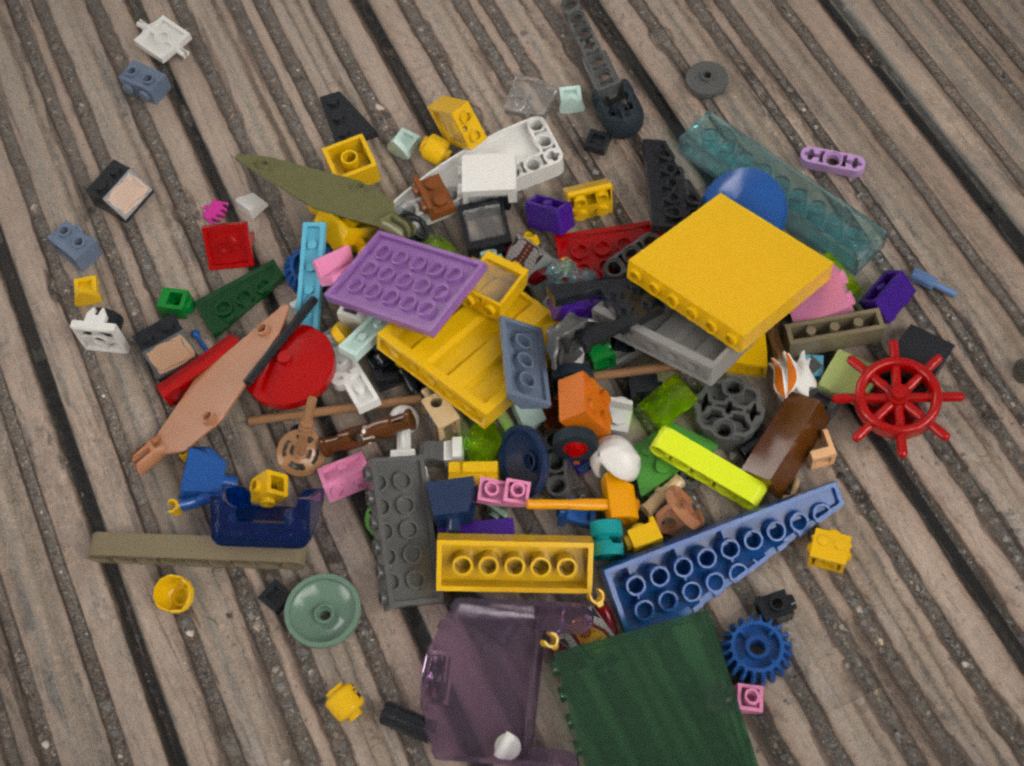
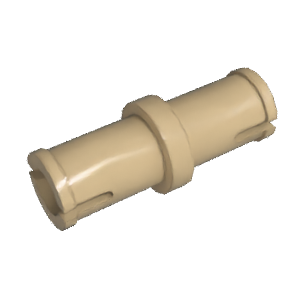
(658, 499)

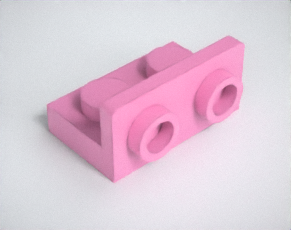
(343, 477)

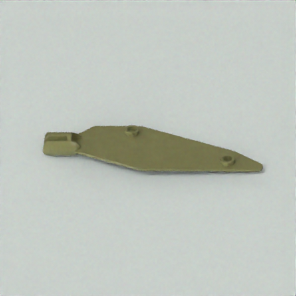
(331, 193)

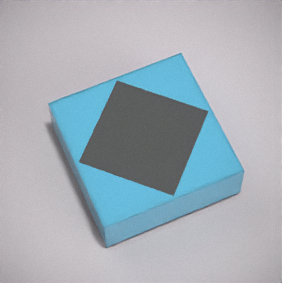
(816, 365)

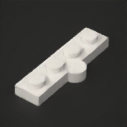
(352, 378)

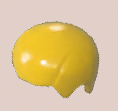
(173, 594)

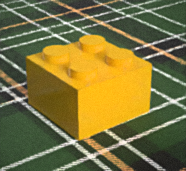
(352, 160)

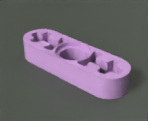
(826, 154)

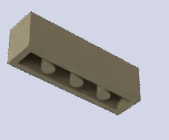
(834, 332)

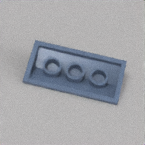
(524, 364)

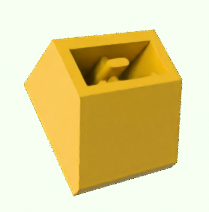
(590, 199)

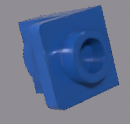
(575, 517)

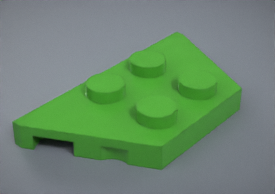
(657, 472)

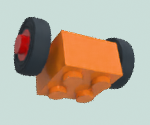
(582, 411)

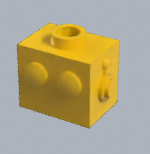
(829, 550)

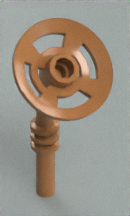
(301, 444)

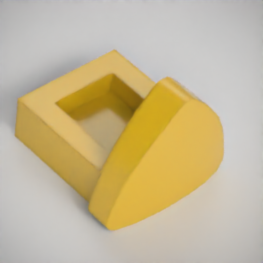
(86, 291)

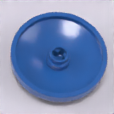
(753, 191)

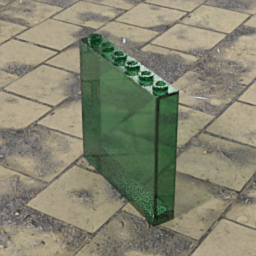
(654, 698)

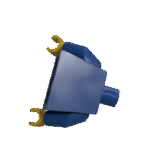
(201, 478)

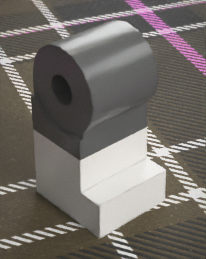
(440, 453)

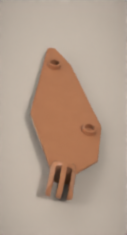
(210, 395)

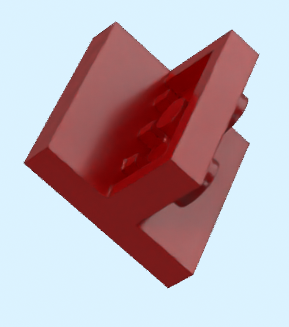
(229, 245)

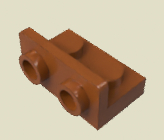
(433, 196)

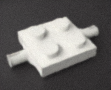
(162, 39)

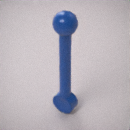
(196, 335)

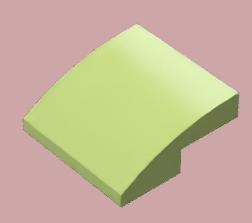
(840, 376)

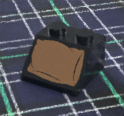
(119, 191)
(165, 347)

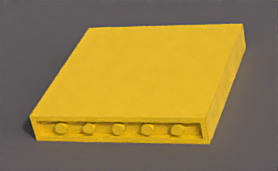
(729, 271)

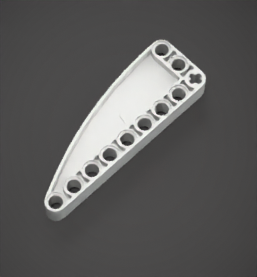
(536, 157)

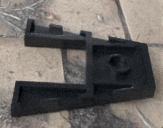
(623, 298)

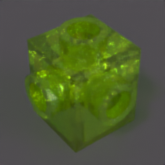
(482, 443)

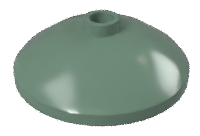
(317, 597)

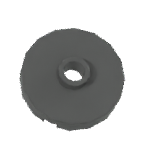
(706, 79)

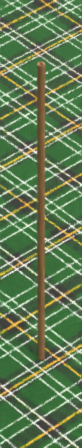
(416, 399)

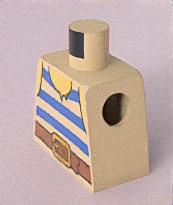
(440, 415)

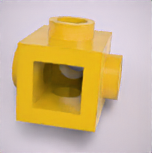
(269, 488)

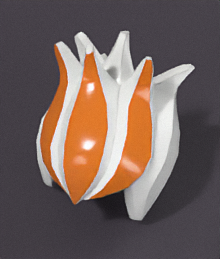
(792, 375)

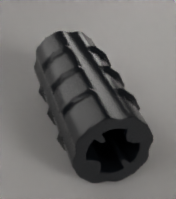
(404, 721)

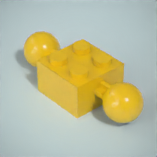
(345, 231)

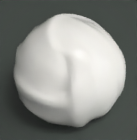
(616, 456)

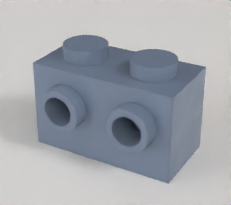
(144, 82)
(75, 245)

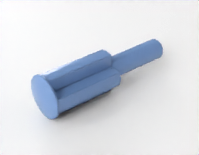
(930, 282)

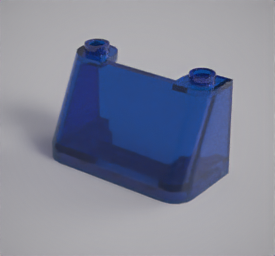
(241, 524)

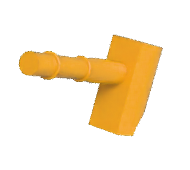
(617, 501)

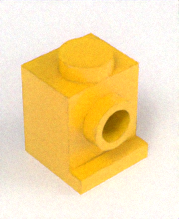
(642, 536)

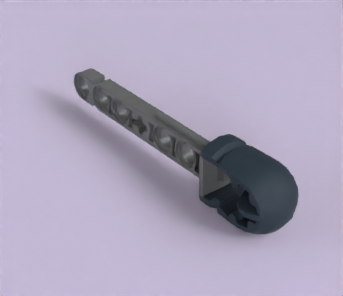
(611, 90)

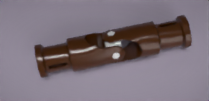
(379, 429)

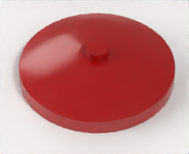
(297, 371)

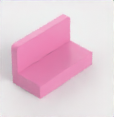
(332, 265)

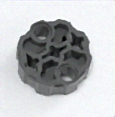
(740, 406)

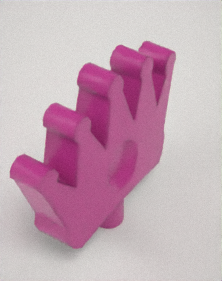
(215, 211)

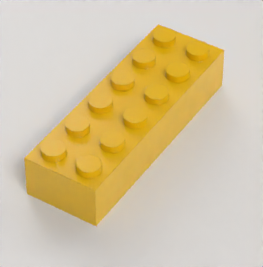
(514, 563)

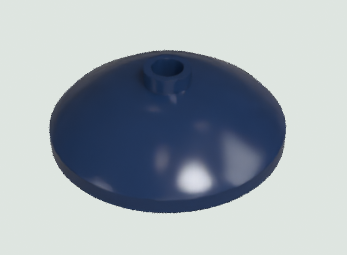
(524, 457)

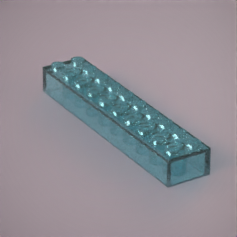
(812, 210)

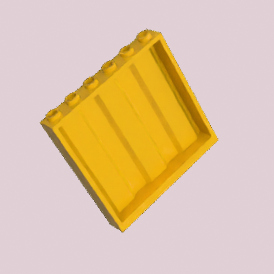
(464, 357)

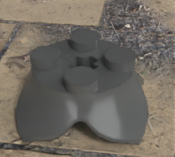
(562, 340)

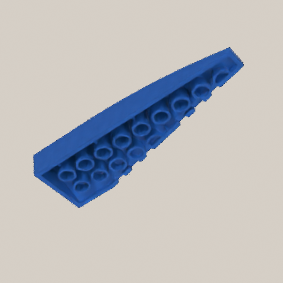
(701, 564)

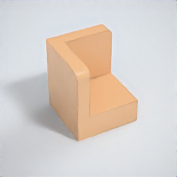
(823, 452)

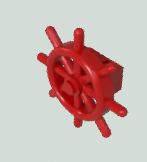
(892, 408)

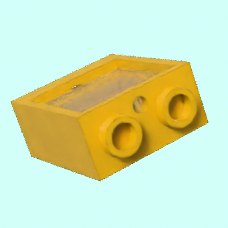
(457, 122)
(497, 287)

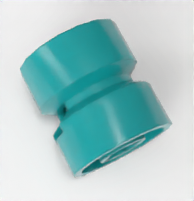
(607, 539)

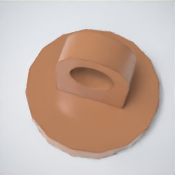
(680, 509)

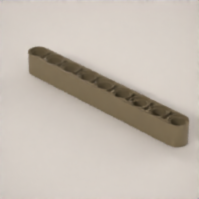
(188, 551)

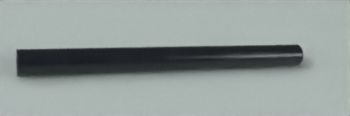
(280, 341)

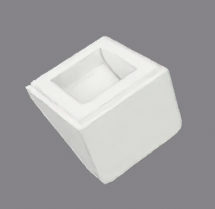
(251, 205)

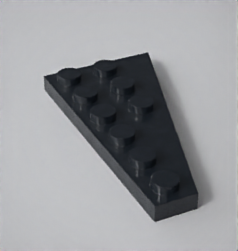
(668, 192)

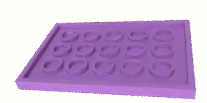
(406, 283)

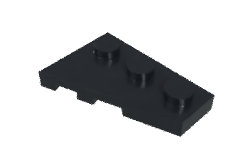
(345, 119)

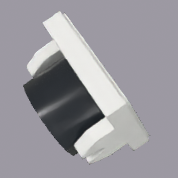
(102, 330)

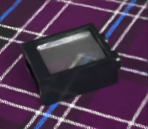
(485, 226)

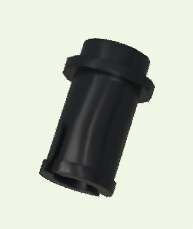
(746, 448)

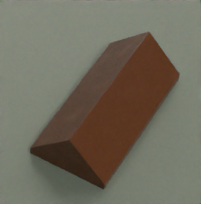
(786, 442)

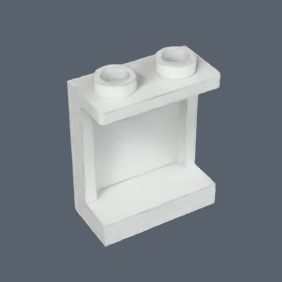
(488, 176)

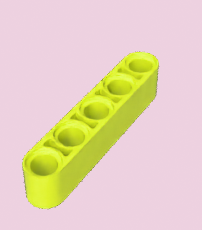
(708, 468)

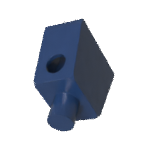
(453, 502)

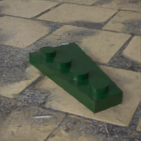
(235, 299)

